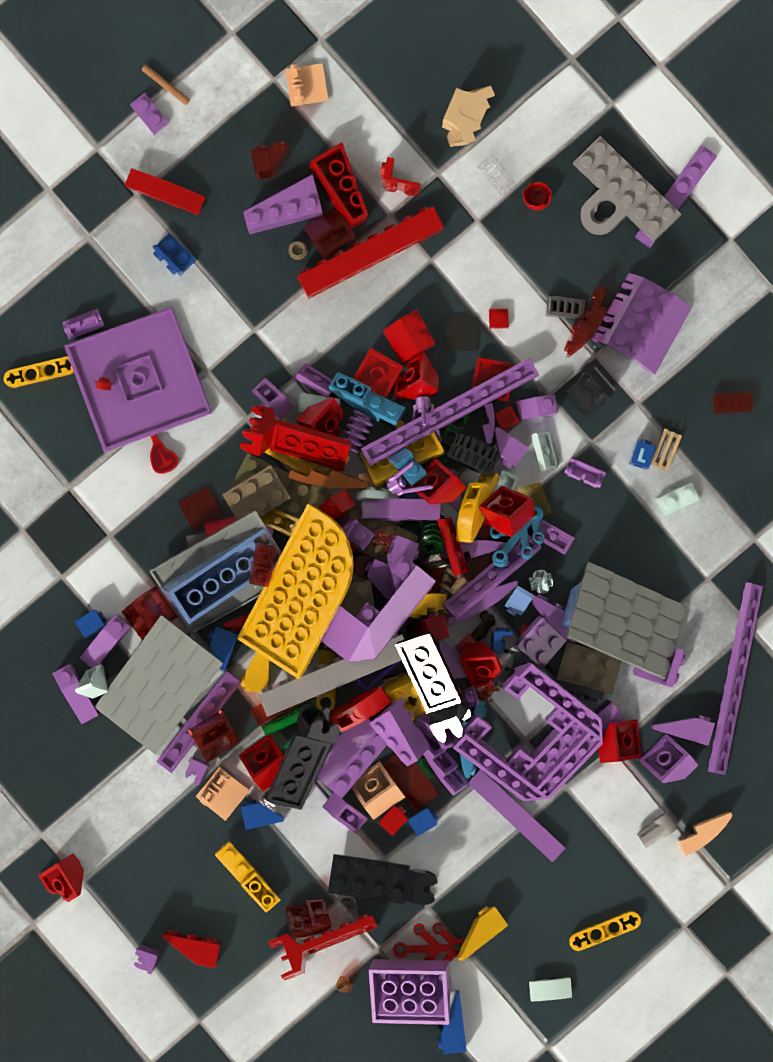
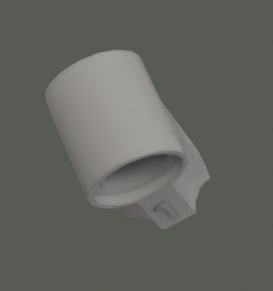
(661, 827)

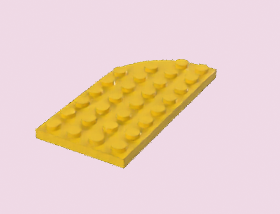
(301, 593)

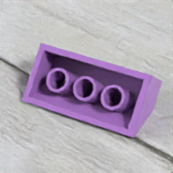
(350, 757)

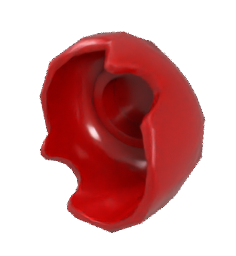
(537, 196)

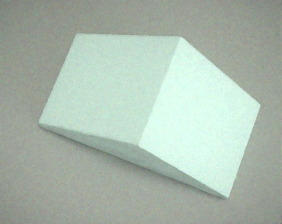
(93, 682)

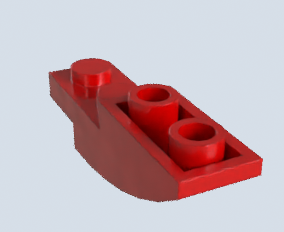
(360, 708)

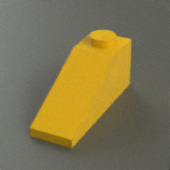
(280, 522)
(257, 674)
(483, 929)

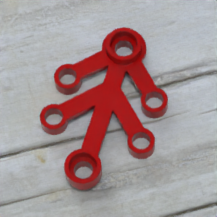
(434, 947)

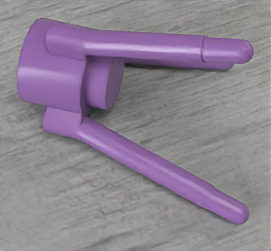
(423, 406)
(397, 483)

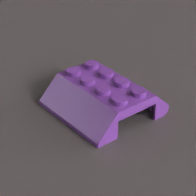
(643, 322)

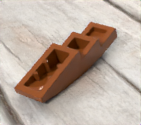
(336, 479)

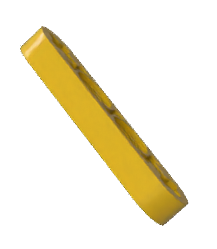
(40, 370)
(605, 933)

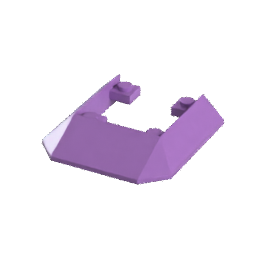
(371, 630)
(556, 757)

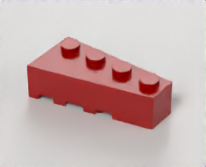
(338, 182)

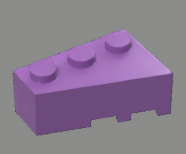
(399, 732)

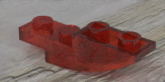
(584, 330)

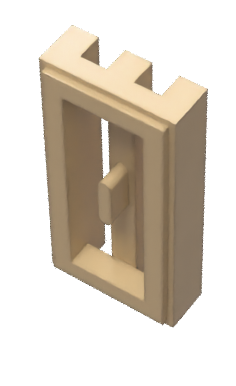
(671, 434)

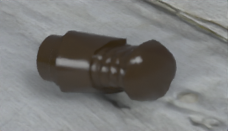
(483, 628)

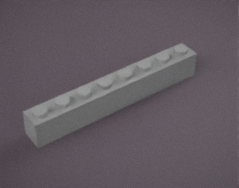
(325, 679)

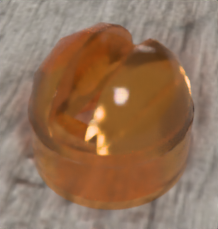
(344, 984)

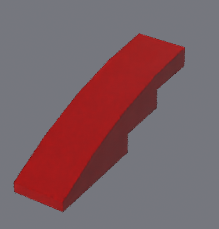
(164, 191)

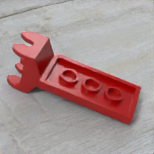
(294, 440)
(297, 953)

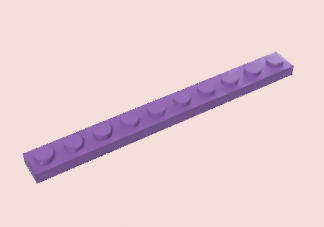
(450, 411)
(735, 678)

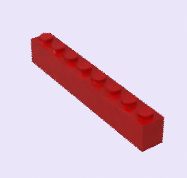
(371, 252)

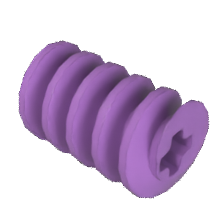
(357, 429)

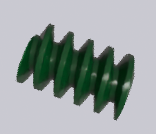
(431, 538)

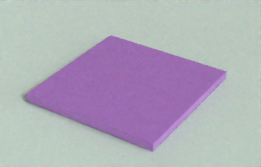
(150, 376)

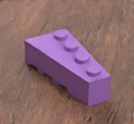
(286, 207)

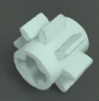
(541, 581)

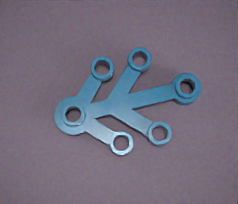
(522, 533)

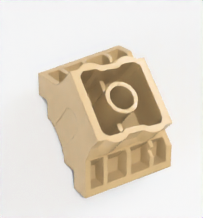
(466, 114)

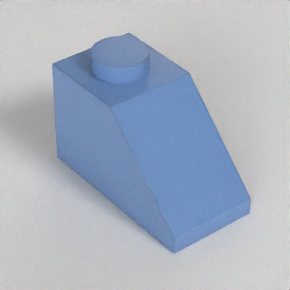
(518, 601)

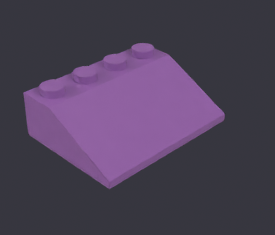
(410, 991)

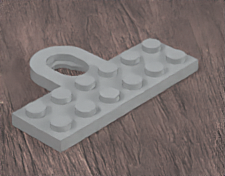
(625, 189)

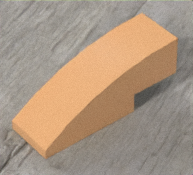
(704, 833)

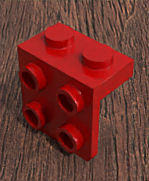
(392, 184)

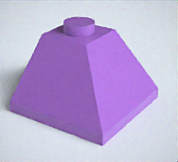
(668, 760)

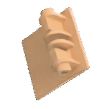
(306, 84)
(222, 793)

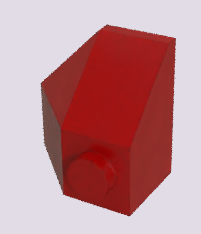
(418, 379)
(322, 417)
(480, 664)
(64, 878)

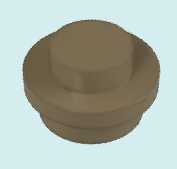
(298, 250)

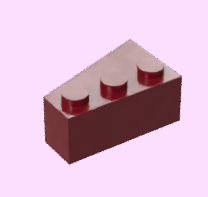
(434, 623)

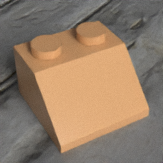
(377, 790)

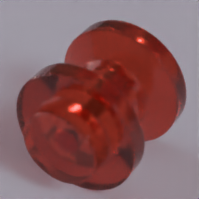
(381, 539)
(486, 693)

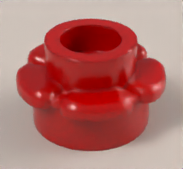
(103, 384)

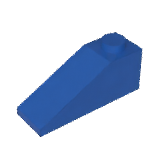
(453, 1035)

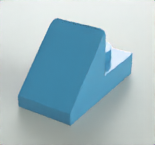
(403, 458)

